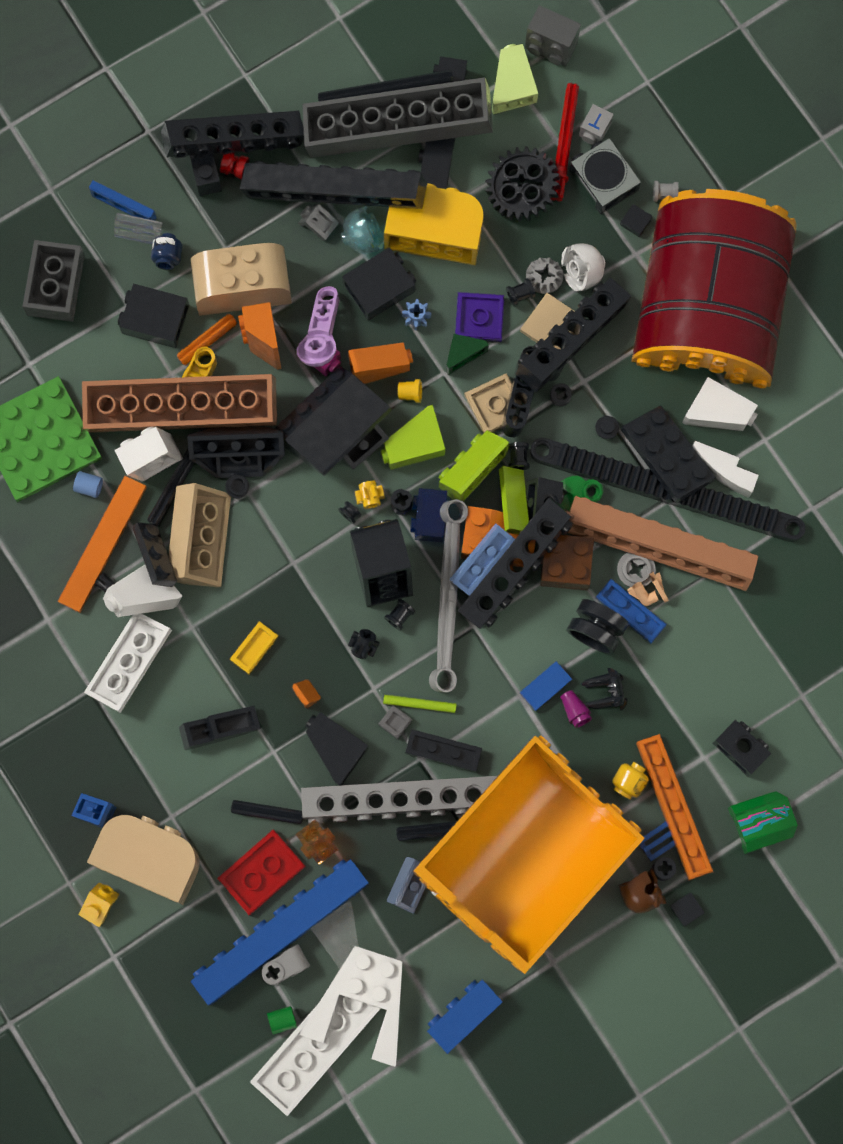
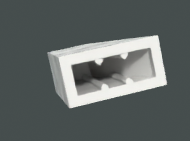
(720, 408)
(137, 595)

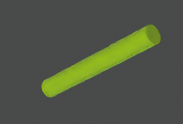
(419, 703)

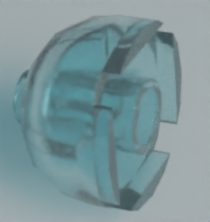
(361, 231)

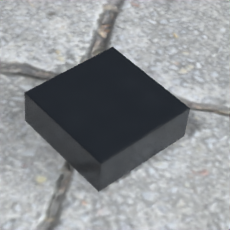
(636, 220)
(687, 909)

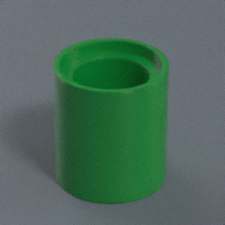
(282, 1020)

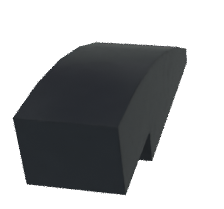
(219, 727)

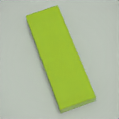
(513, 499)

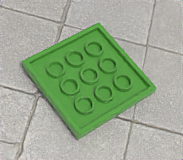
(42, 440)

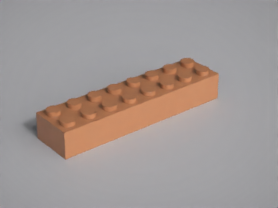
(179, 403)

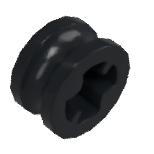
(553, 394)
(350, 512)

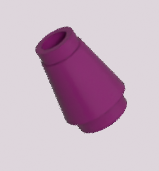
(575, 709)

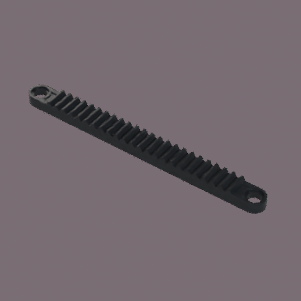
(644, 483)

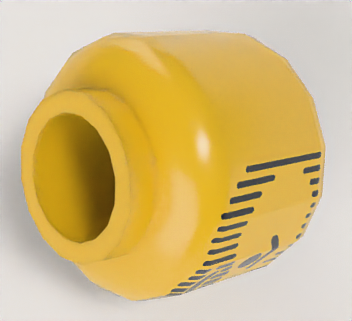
(630, 780)

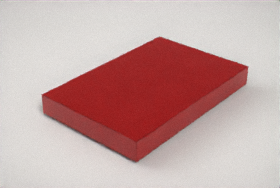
(261, 872)

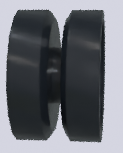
(597, 626)

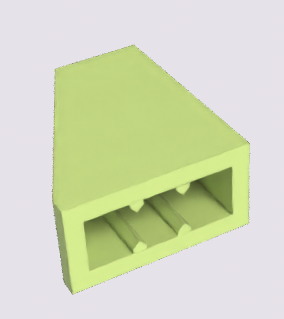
(514, 80)

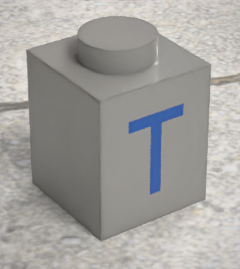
(595, 125)

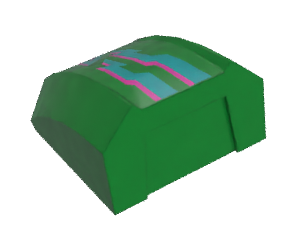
(763, 821)

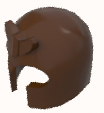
(642, 893)

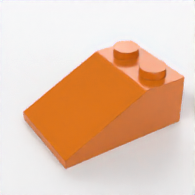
(478, 524)

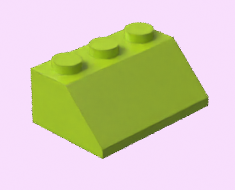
(473, 465)

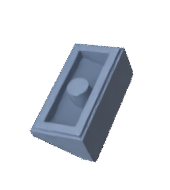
(407, 887)

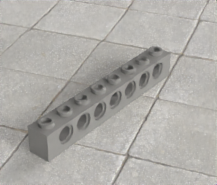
(387, 791)

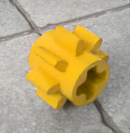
(369, 494)

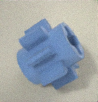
(416, 307)

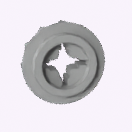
(551, 283)
(624, 568)

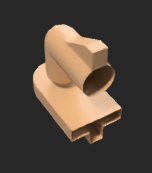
(639, 592)

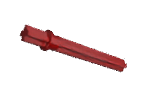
(565, 136)

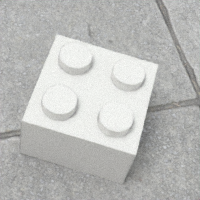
(148, 453)

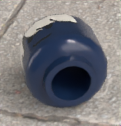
(166, 251)

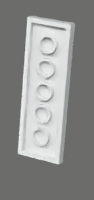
(304, 1061)

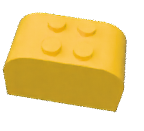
(443, 229)

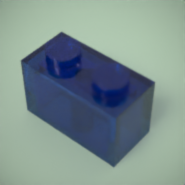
(428, 522)

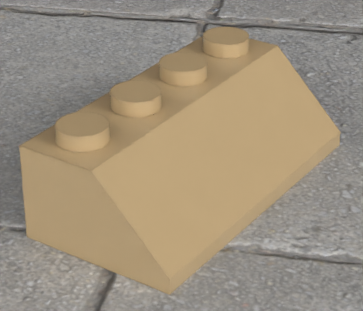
(199, 534)

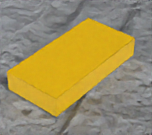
(254, 648)

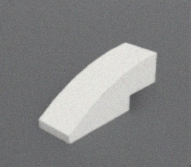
(726, 470)

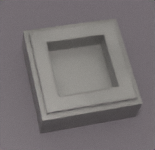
(395, 722)

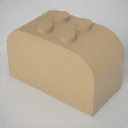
(240, 278)
(147, 856)

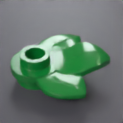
(578, 487)

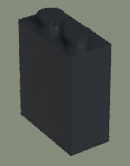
(379, 283)
(153, 315)

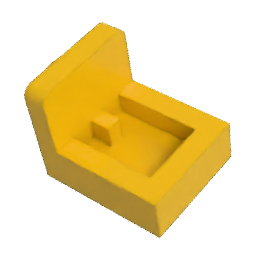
(98, 904)

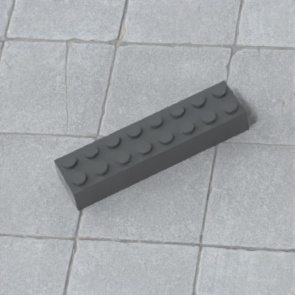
(397, 117)

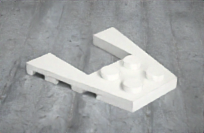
(371, 980)

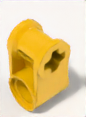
(197, 369)

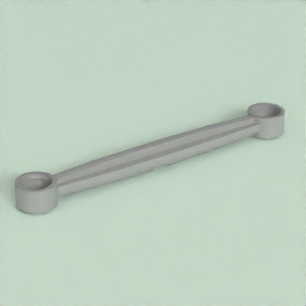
(448, 596)

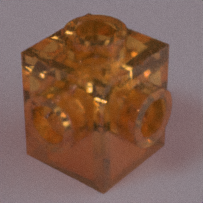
(317, 842)

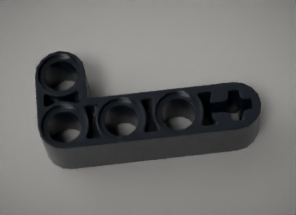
(521, 392)

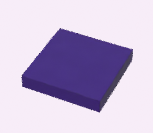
(480, 316)

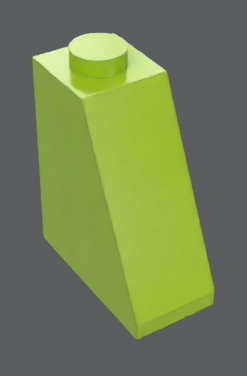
(415, 441)

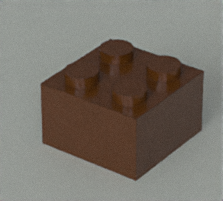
(568, 564)

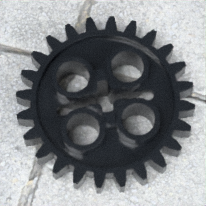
(526, 165)

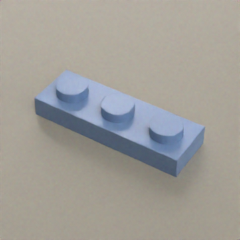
(482, 559)

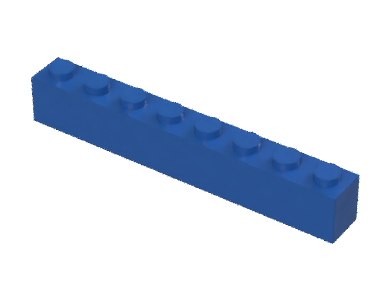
(279, 932)

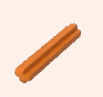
(207, 338)

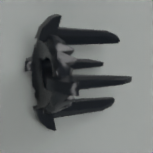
(613, 681)

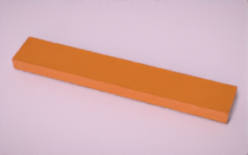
(102, 544)
(674, 807)

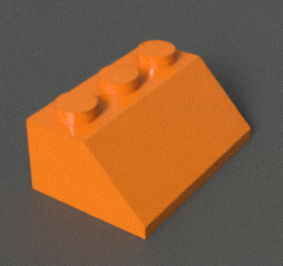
(259, 332)

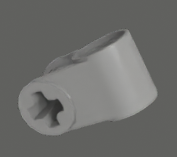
(289, 963)

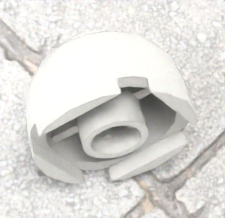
(583, 265)

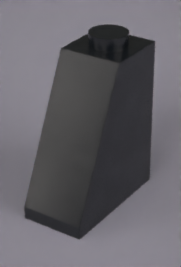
(335, 746)

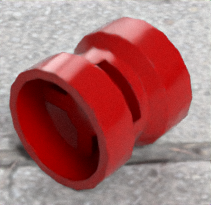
(233, 164)

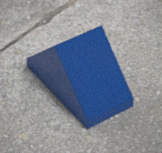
(93, 810)

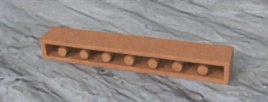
(662, 543)

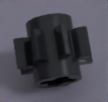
(363, 643)

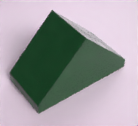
(463, 351)

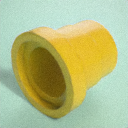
(410, 390)

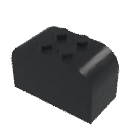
(382, 562)

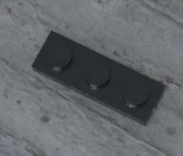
(154, 554)
(443, 750)

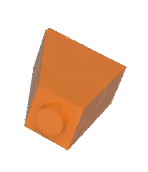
(379, 362)

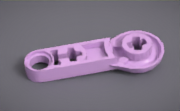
(320, 331)

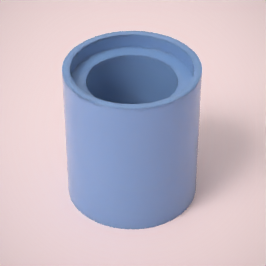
(88, 484)

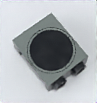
(605, 174)

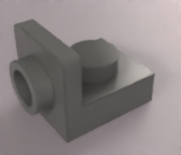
(318, 221)

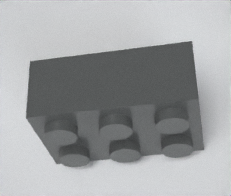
(53, 280)

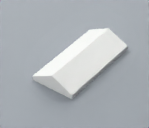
(127, 661)

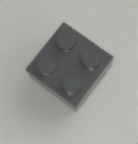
(552, 36)

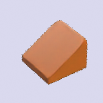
(306, 693)

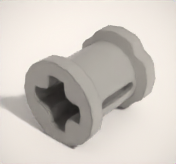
(662, 190)

